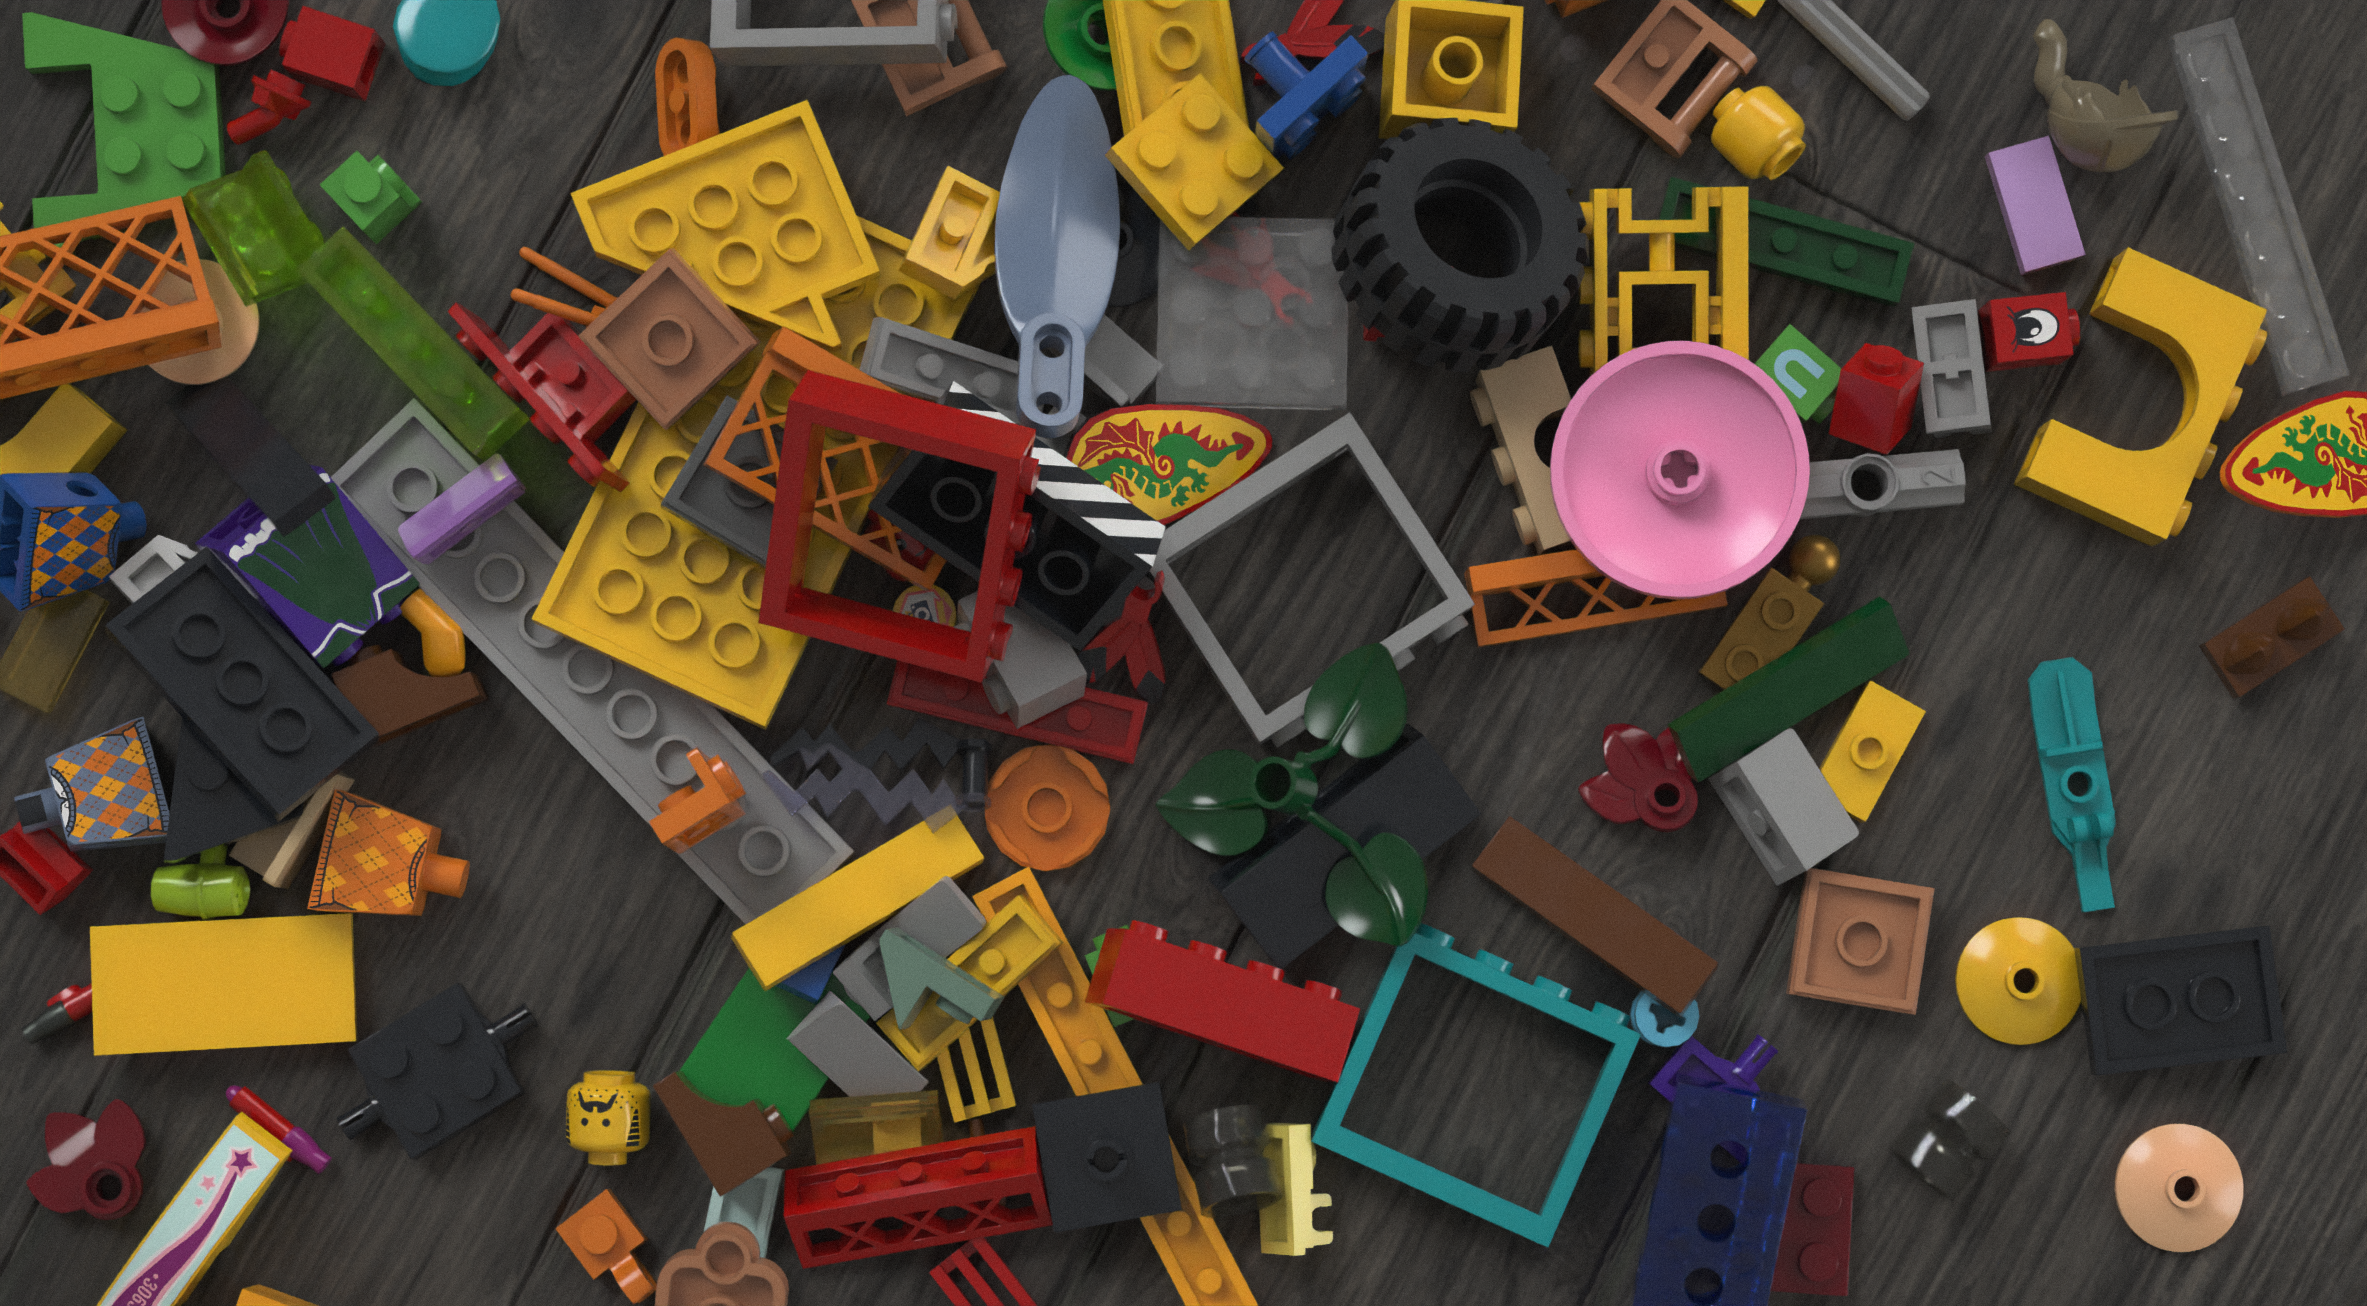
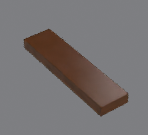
(1595, 917)

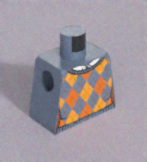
(102, 792)

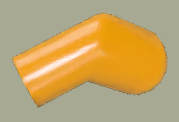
(441, 636)

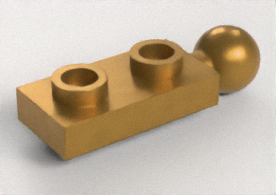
(1773, 614)

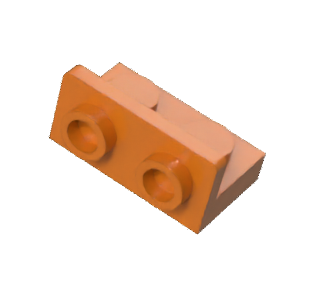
(693, 816)

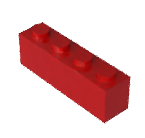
(1222, 1003)

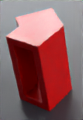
(40, 867)

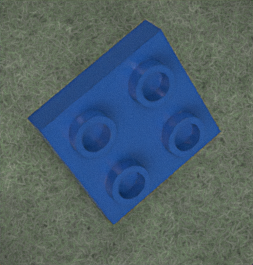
(1304, 94)

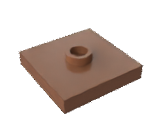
(669, 339)
(1860, 941)

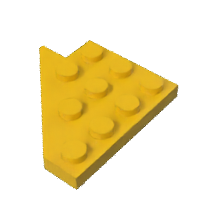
(750, 214)

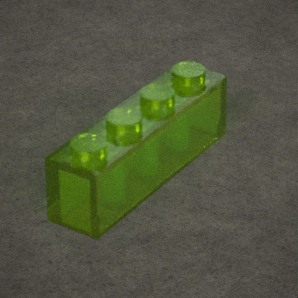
(413, 344)

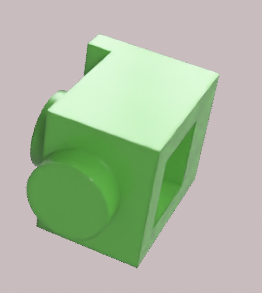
(371, 195)

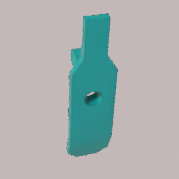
(2068, 744)

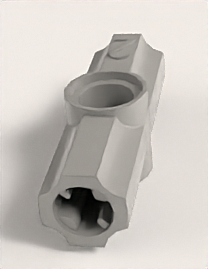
(1903, 479)

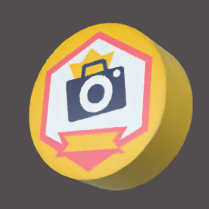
(927, 605)

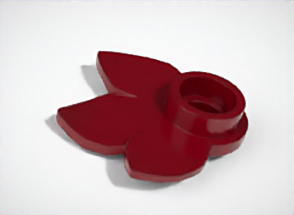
(1635, 773)
(85, 1155)

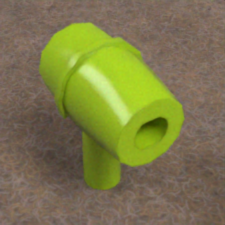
(202, 888)

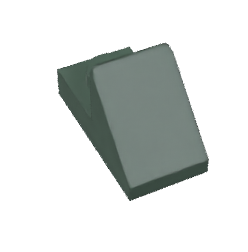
(918, 971)

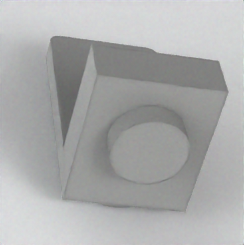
(937, 918)

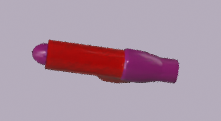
(303, 1146)

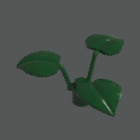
(1224, 795)

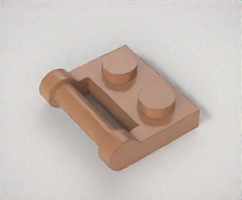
(1657, 60)
(928, 83)

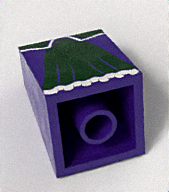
(318, 581)

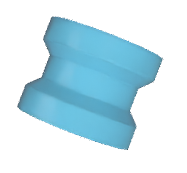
(1650, 1019)

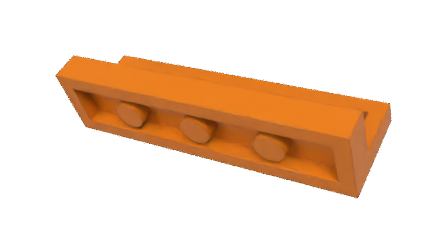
(1553, 569)

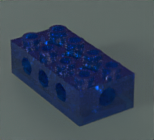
(1688, 1181)

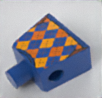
(60, 535)

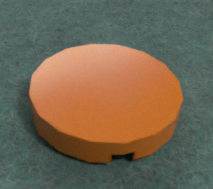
(1047, 807)

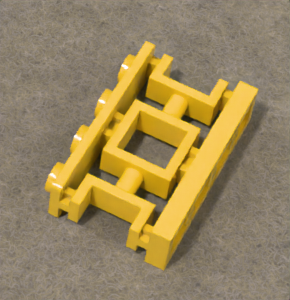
(1719, 314)

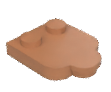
(722, 1272)

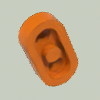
(685, 94)

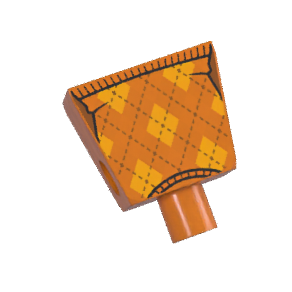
(381, 861)

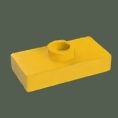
(1869, 748)

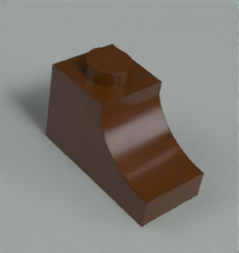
(398, 698)
(726, 1139)

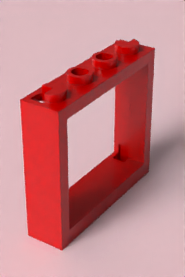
(919, 426)

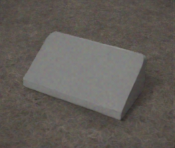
(853, 1052)

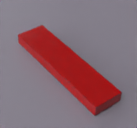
(1093, 724)

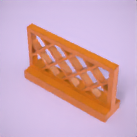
(103, 345)
(790, 358)

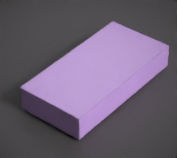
(2035, 205)

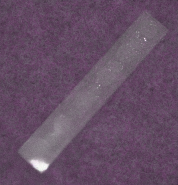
(2258, 206)

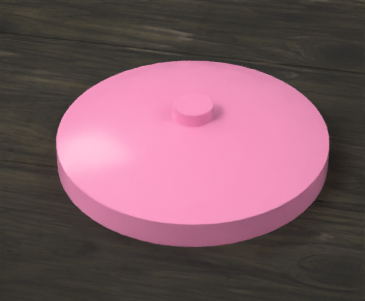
(1679, 470)

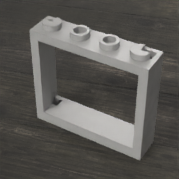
(740, 46)
(1342, 435)

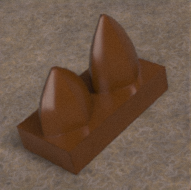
(2271, 637)

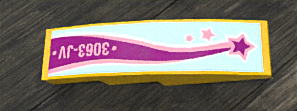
(200, 1218)

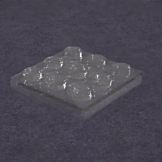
(1252, 317)

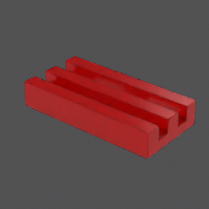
(960, 1260)

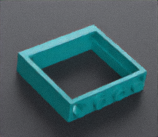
(1543, 996)

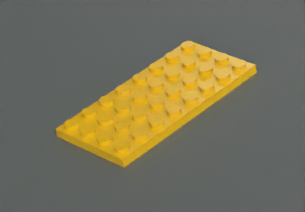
(681, 601)

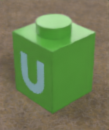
(1802, 374)

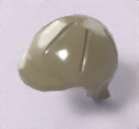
(2088, 120)

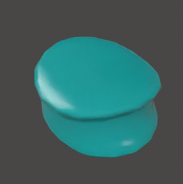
(446, 38)

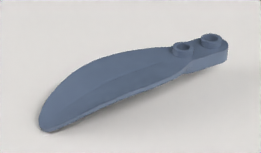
(1056, 247)

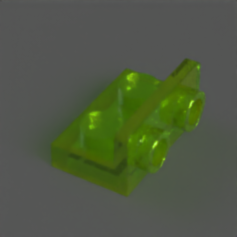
(255, 228)

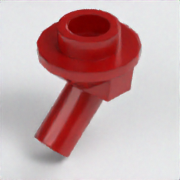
(278, 99)

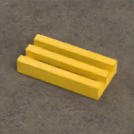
(982, 1104)

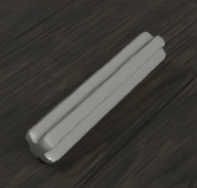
(1860, 55)

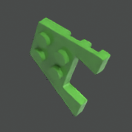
(152, 116)

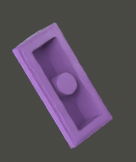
(461, 509)

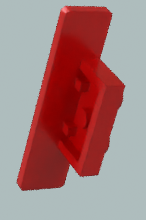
(562, 381)

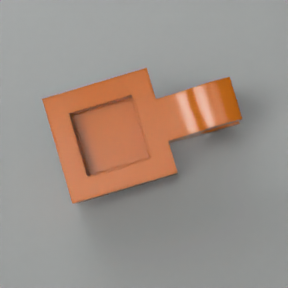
(605, 1240)

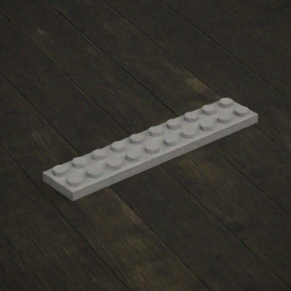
(612, 714)

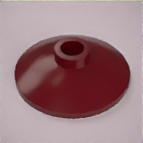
(220, 40)

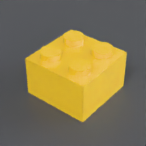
(1450, 64)

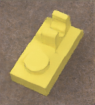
(1288, 1223)

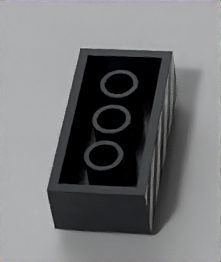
(1083, 538)

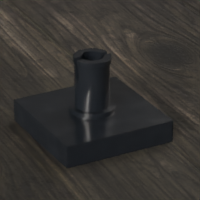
(1106, 1157)

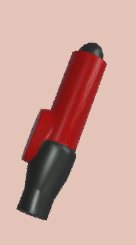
(61, 1014)

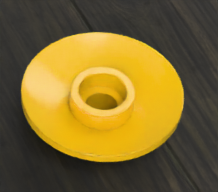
(1987, 981)

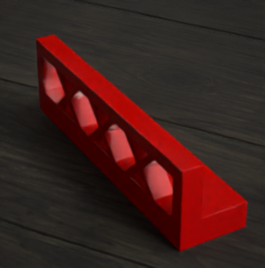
(912, 1188)

